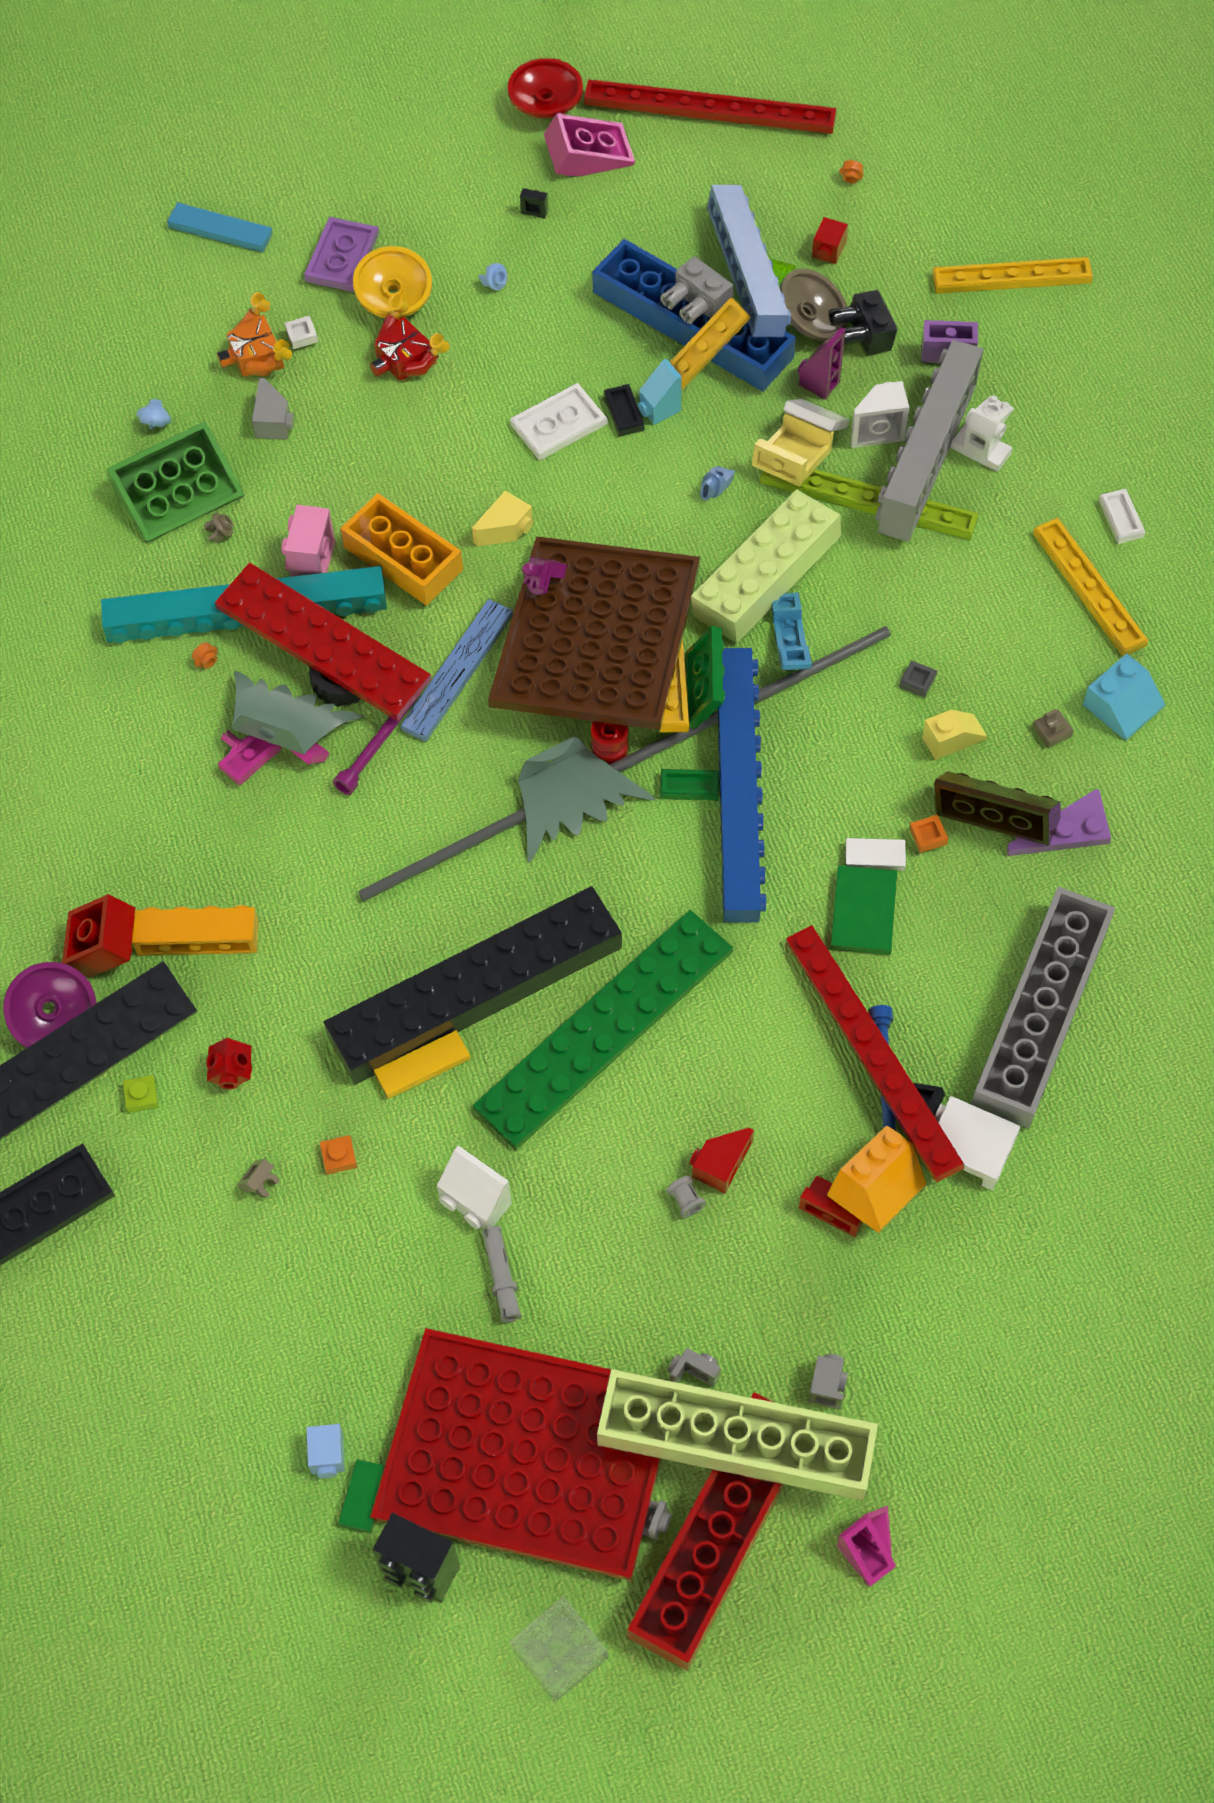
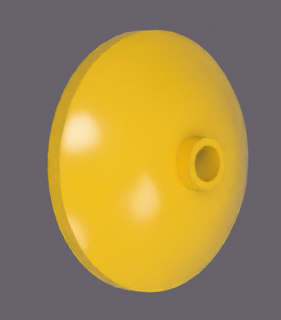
(390, 270)

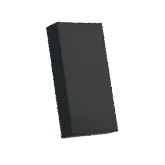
(624, 410)

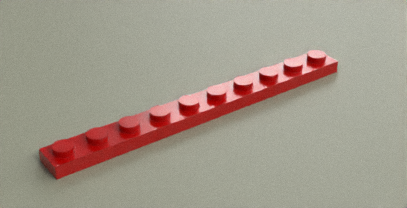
(710, 106)
(875, 1054)

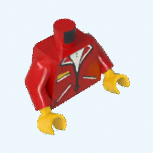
(403, 347)

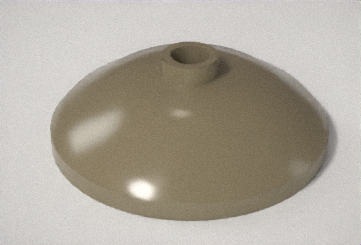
(809, 300)

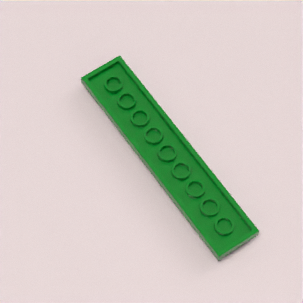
(602, 1029)

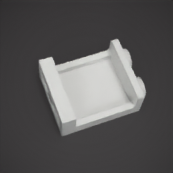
(978, 1138)

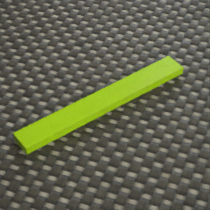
(865, 497)

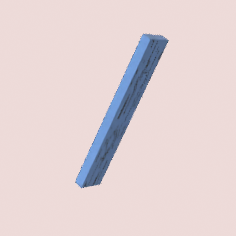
(456, 670)

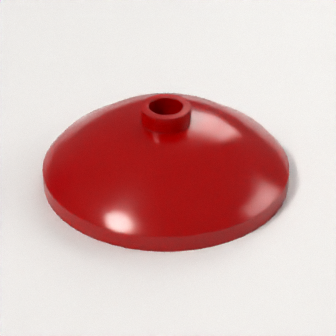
(545, 87)

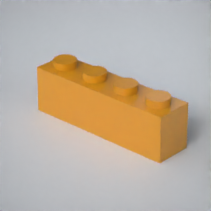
(195, 931)

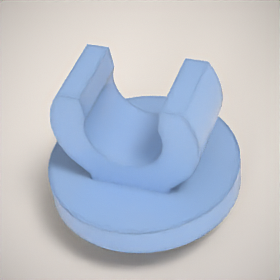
(495, 276)

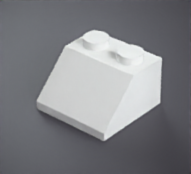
(881, 416)
(473, 1190)

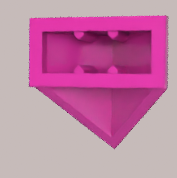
(868, 1546)

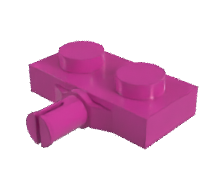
(245, 756)

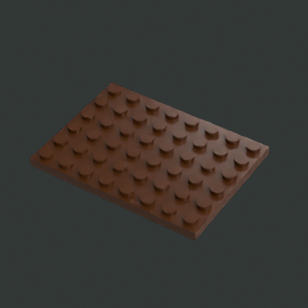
(600, 637)

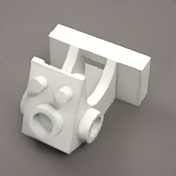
(987, 427)

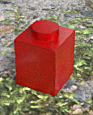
(829, 240)

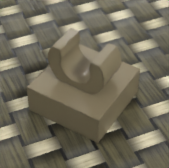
(1052, 728)
(255, 1177)

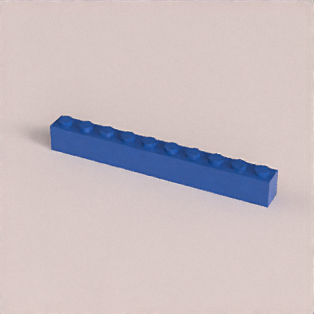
(739, 789)

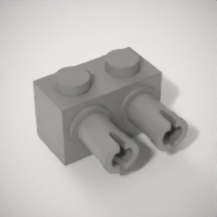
(700, 287)

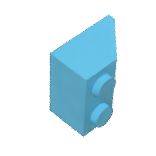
(1124, 697)

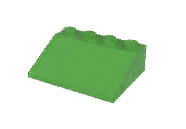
(174, 482)

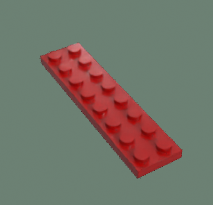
(323, 641)

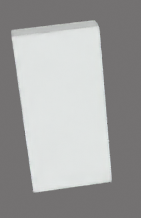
(1121, 516)
(876, 853)

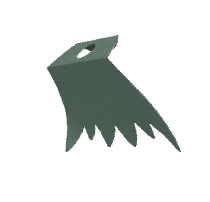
(283, 719)
(567, 788)

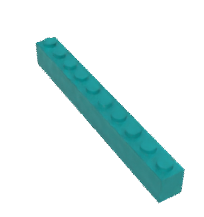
(195, 610)

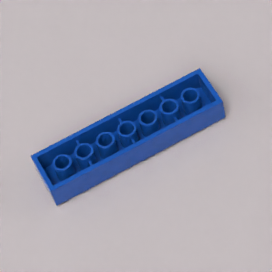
(635, 284)

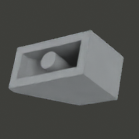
(271, 413)

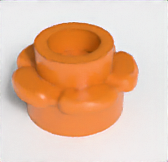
(851, 171)
(205, 655)

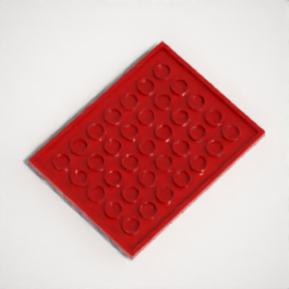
(509, 1457)

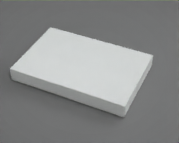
(558, 421)

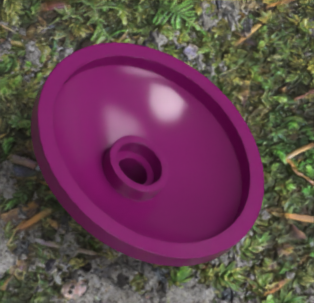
(40, 984)

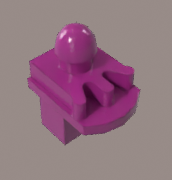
(539, 571)

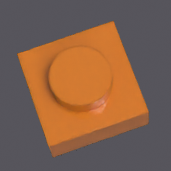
(928, 833)
(338, 1154)

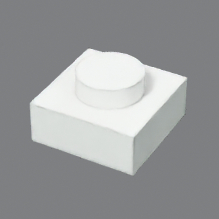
(301, 332)

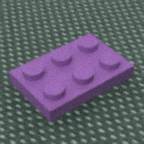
(339, 252)

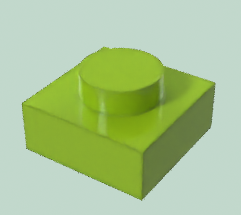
(140, 1094)

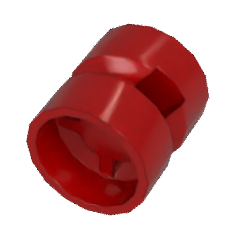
(609, 741)

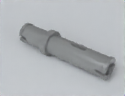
(503, 1285)

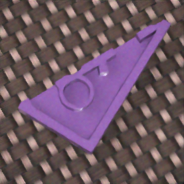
(1079, 826)

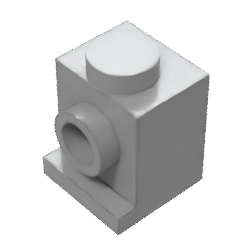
(828, 1380)

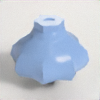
(154, 414)

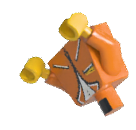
(253, 343)

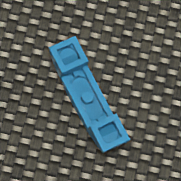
(790, 633)

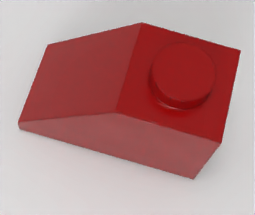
(721, 1158)

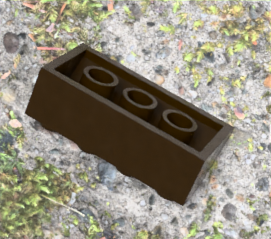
(997, 807)

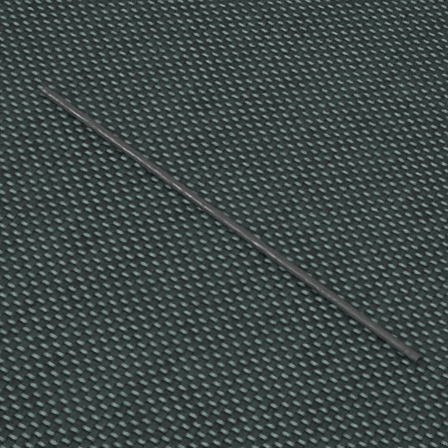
(620, 765)

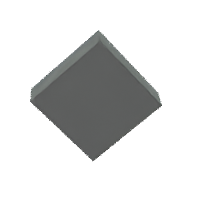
(918, 679)

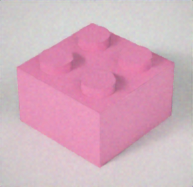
(309, 541)

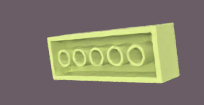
(766, 565)

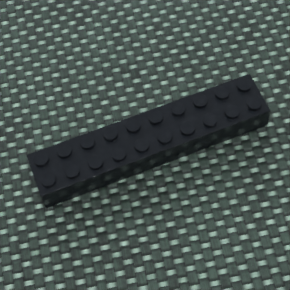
(474, 983)

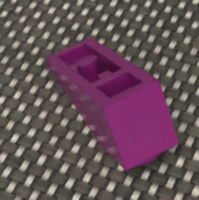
(823, 368)

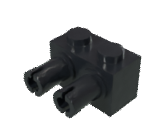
(870, 322)

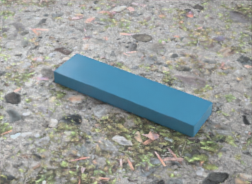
(220, 227)

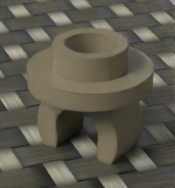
(221, 524)

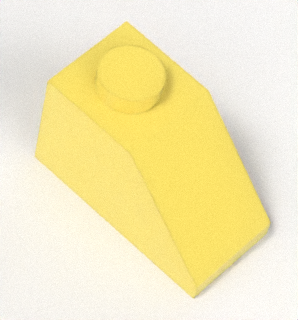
(503, 521)
(951, 732)

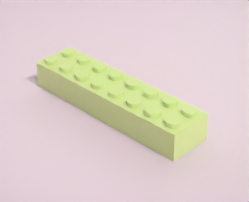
(737, 1434)

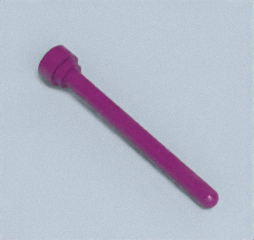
(347, 780)

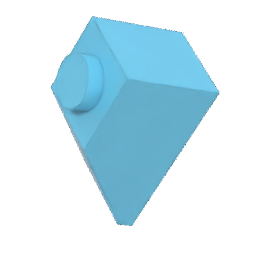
(661, 393)

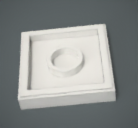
(816, 415)

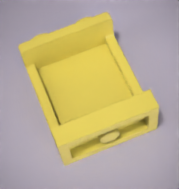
(793, 450)

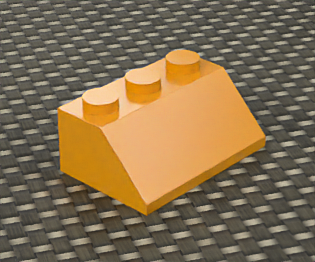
(879, 1179)

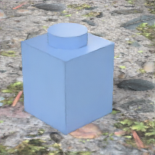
(325, 1450)

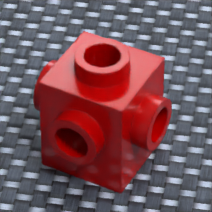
(229, 1063)

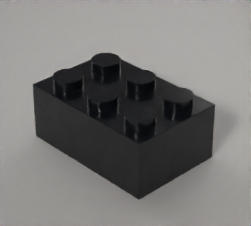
(416, 1558)

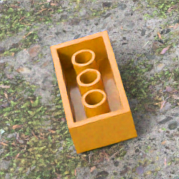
(403, 547)

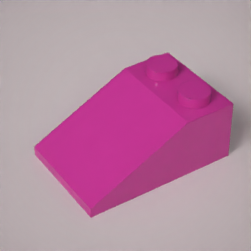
(587, 145)

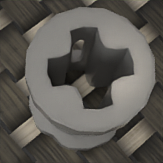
(686, 1196)

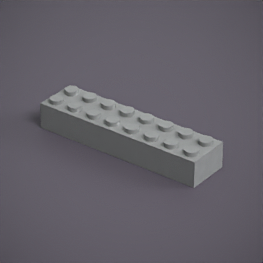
(928, 440)
(1043, 1007)

